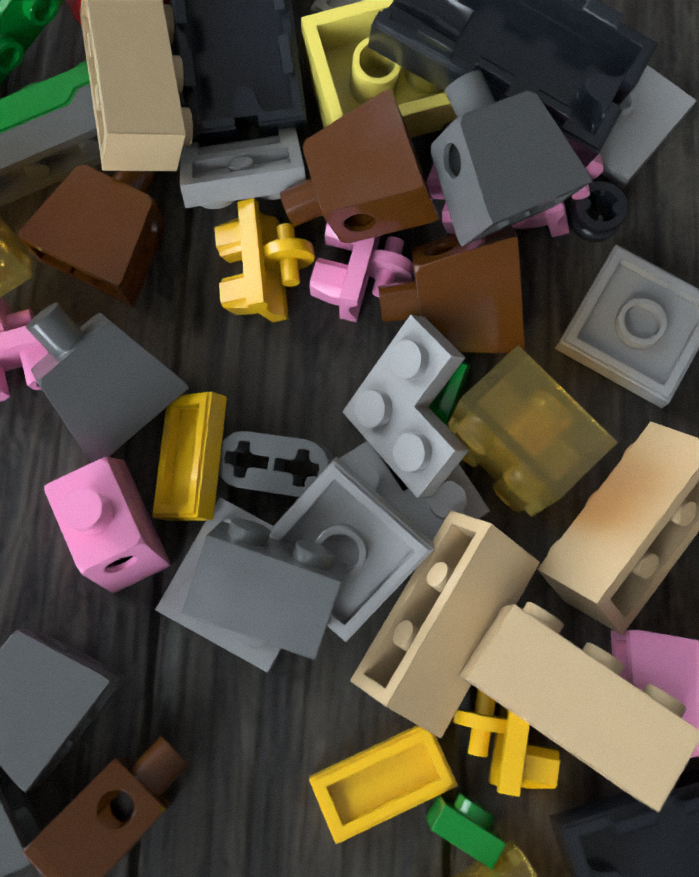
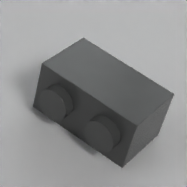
(265, 586)

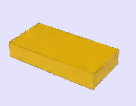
(190, 458)
(382, 782)

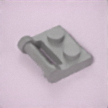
(240, 170)

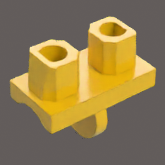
(269, 262)
(513, 759)

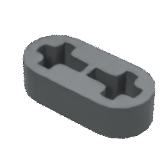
(278, 450)

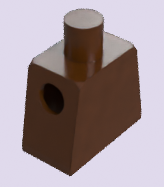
(363, 175)
(99, 230)
(464, 292)
(87, 833)

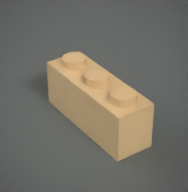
(135, 84)
(630, 529)
(442, 620)
(583, 702)

